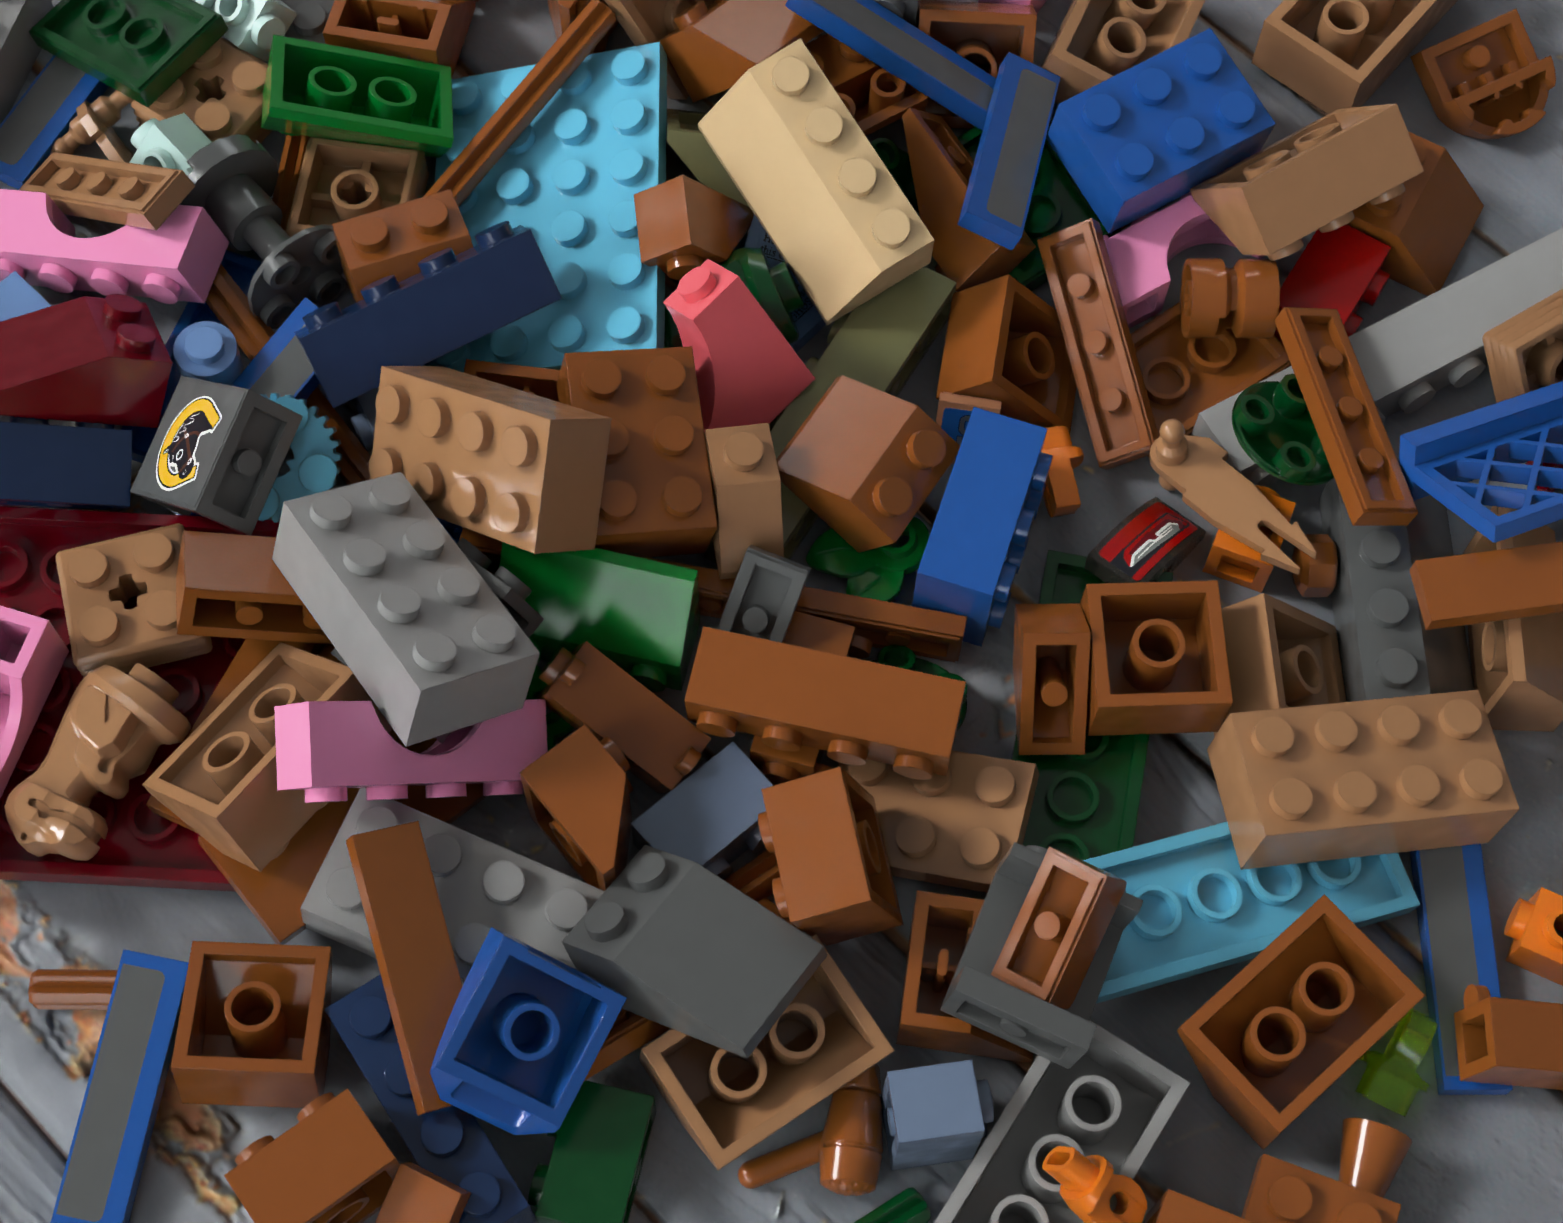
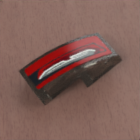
(1144, 545)

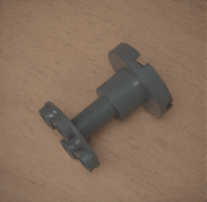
(235, 189)

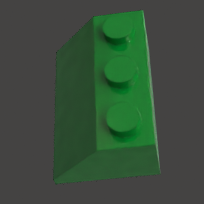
(357, 96)
(621, 604)

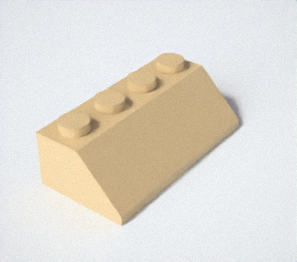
(816, 183)

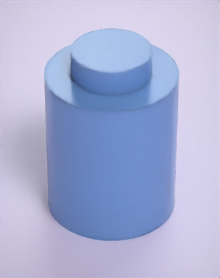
(208, 353)

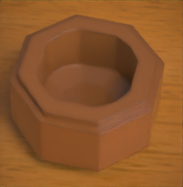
(1316, 575)

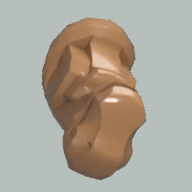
(99, 746)

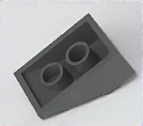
(693, 951)

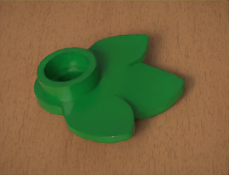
(874, 572)

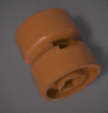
(1229, 298)

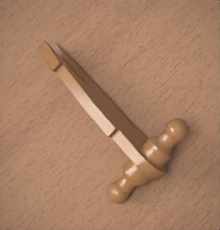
(95, 123)
(1222, 493)

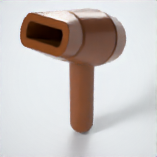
(846, 1149)

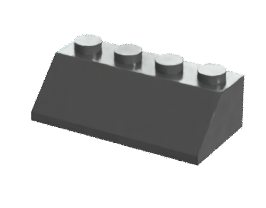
(1377, 610)

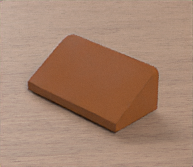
(1059, 928)

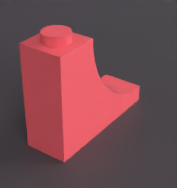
(739, 354)

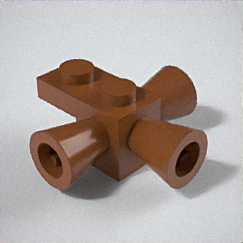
(1367, 1167)

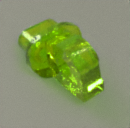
(1392, 1075)

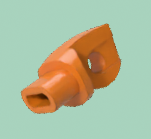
(1061, 490)
(1089, 1185)

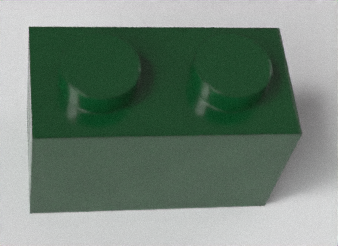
(595, 1158)

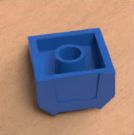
(522, 1037)

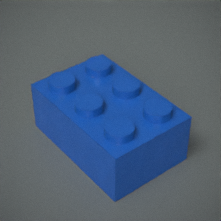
(1158, 129)
(984, 522)

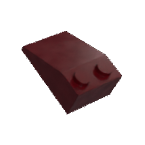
(85, 363)

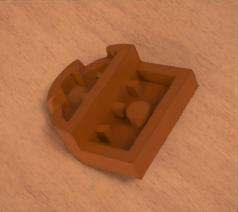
(1487, 79)

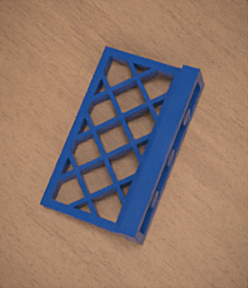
(1492, 447)

